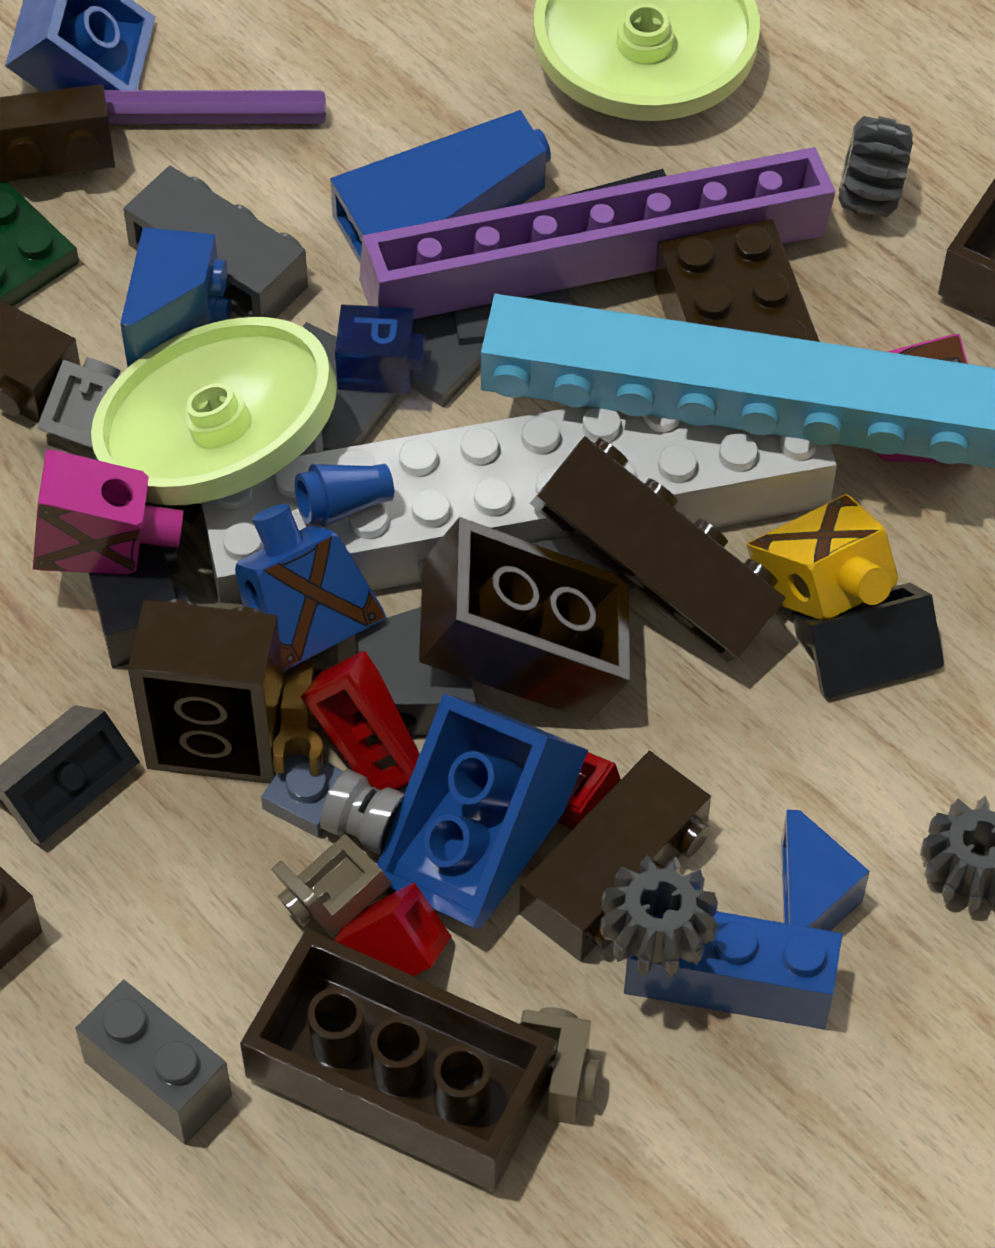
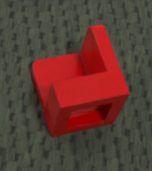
(398, 931)

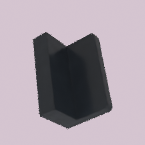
(874, 641)
(63, 770)

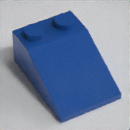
(477, 808)

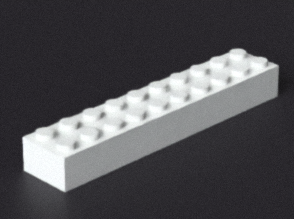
(499, 467)

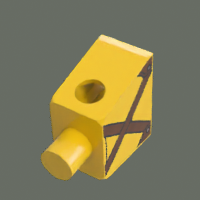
(828, 559)

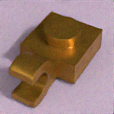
(297, 722)

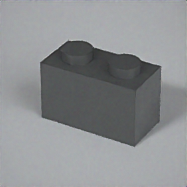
(154, 1061)

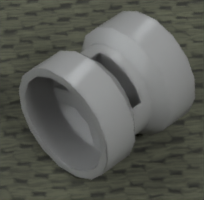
(360, 810)

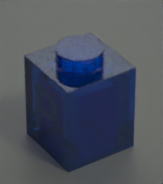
(377, 349)

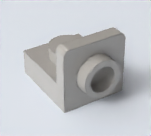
(76, 399)

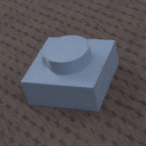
(298, 795)

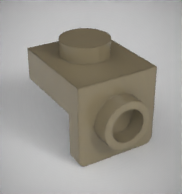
(332, 886)
(573, 1073)

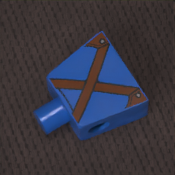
(306, 583)

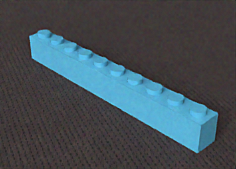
(740, 380)

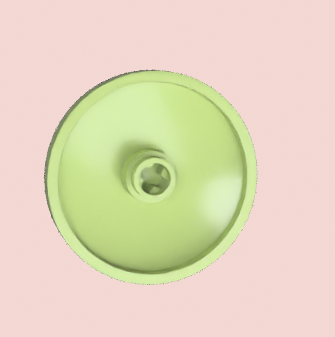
(647, 54)
(217, 408)

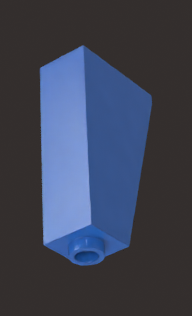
(444, 179)

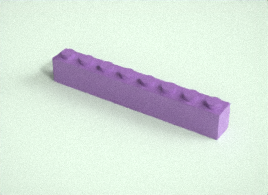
(587, 233)

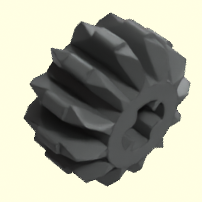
(875, 166)
(951, 855)
(632, 911)

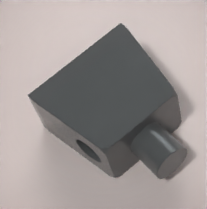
(412, 685)

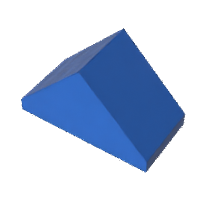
(818, 875)

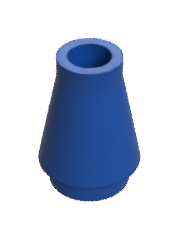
(339, 491)

